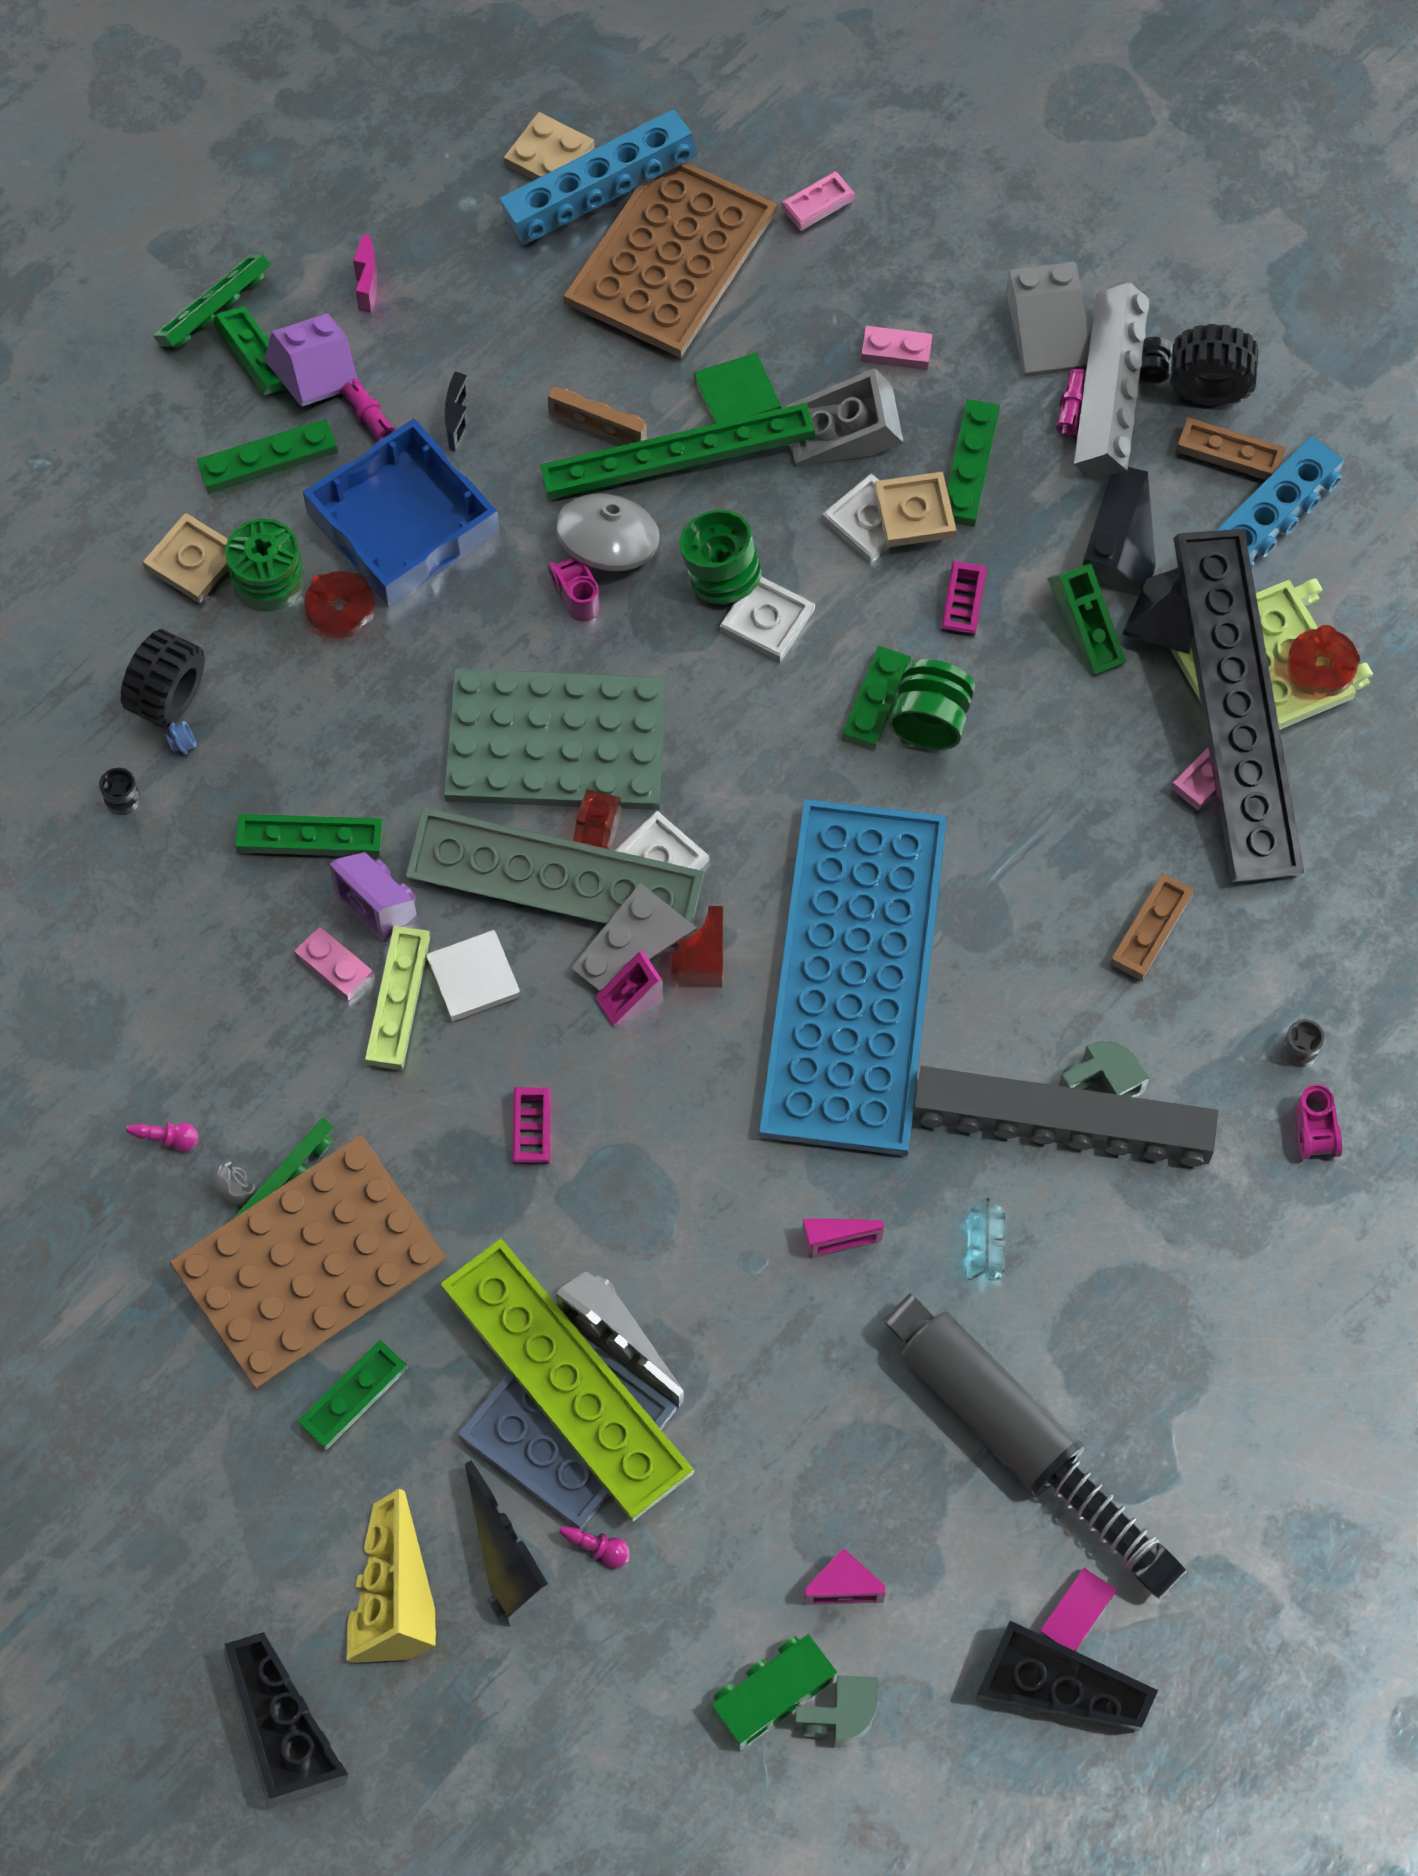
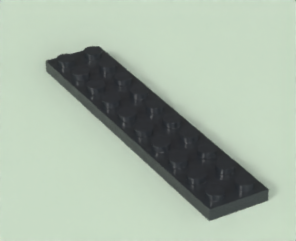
(1238, 705)

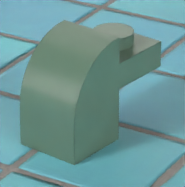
(1110, 1067)
(851, 1716)

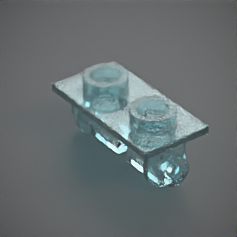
(985, 1224)

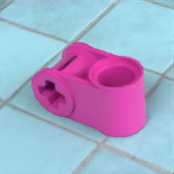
(573, 582)
(1318, 1130)

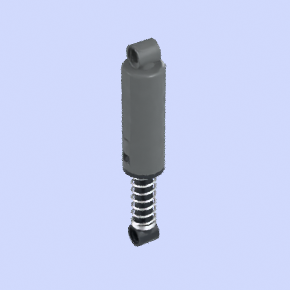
(1022, 1434)

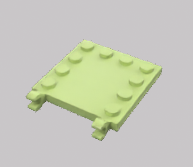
(1282, 621)

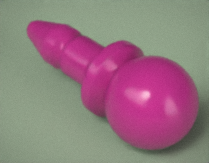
(180, 1137)
(612, 1552)

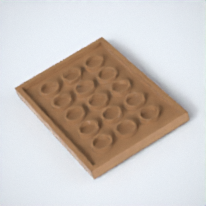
(670, 256)
(308, 1261)

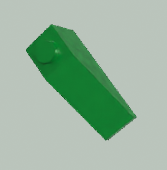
(1087, 617)

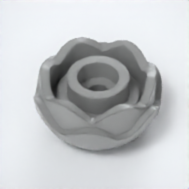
(232, 1184)

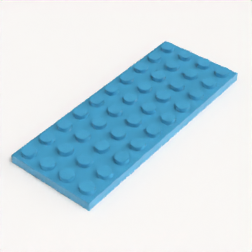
(854, 978)

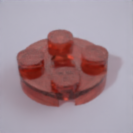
(335, 586)
(1323, 643)

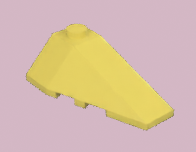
(395, 1598)

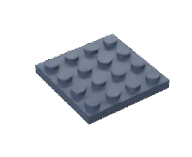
(530, 1450)

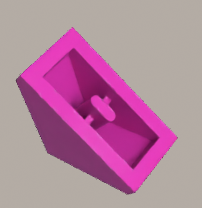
(631, 990)
(844, 1583)

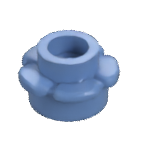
(180, 737)

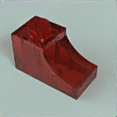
(598, 819)
(701, 955)

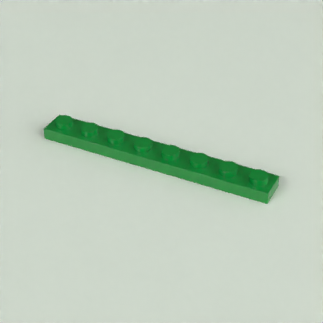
(677, 451)

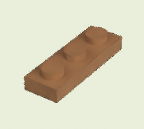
(596, 416)
(1230, 449)
(1152, 926)

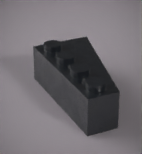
(1059, 1681)
(284, 1737)

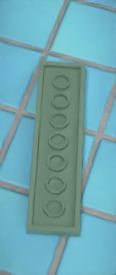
(542, 868)

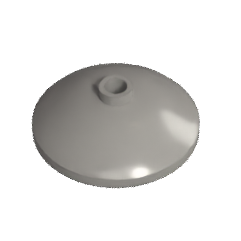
(607, 532)

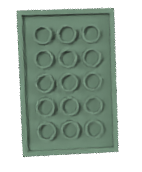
(554, 737)

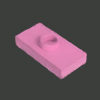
(818, 201)

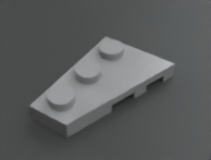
(638, 926)

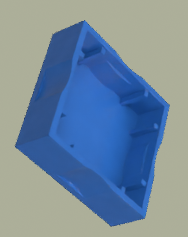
(401, 512)

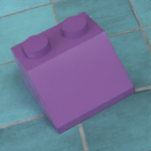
(311, 359)
(372, 893)

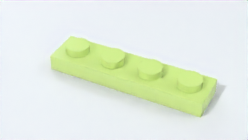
(398, 998)

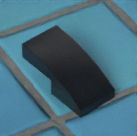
(455, 412)

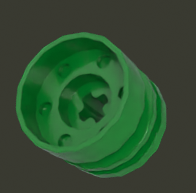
(720, 556)
(265, 564)
(932, 704)

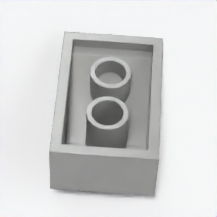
(1048, 318)
(850, 420)

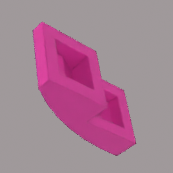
(366, 274)
(1078, 1610)

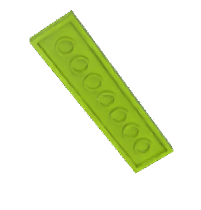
(567, 1379)

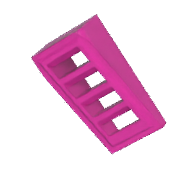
(969, 572)
(531, 1094)
(837, 1235)

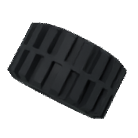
(1214, 365)
(162, 678)

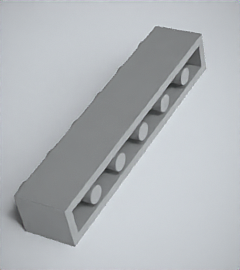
(1111, 381)

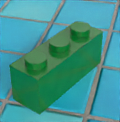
(772, 1690)

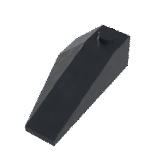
(1123, 534)
(511, 1571)

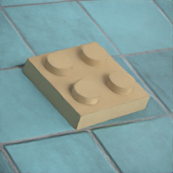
(546, 147)
(915, 509)
(189, 558)

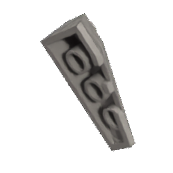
(609, 1325)

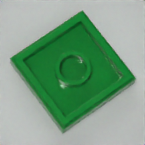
(736, 389)

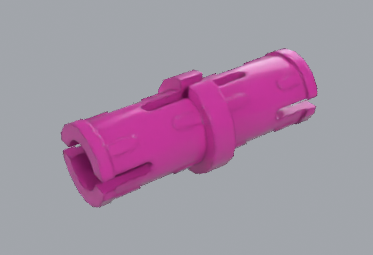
(1071, 403)
(367, 409)

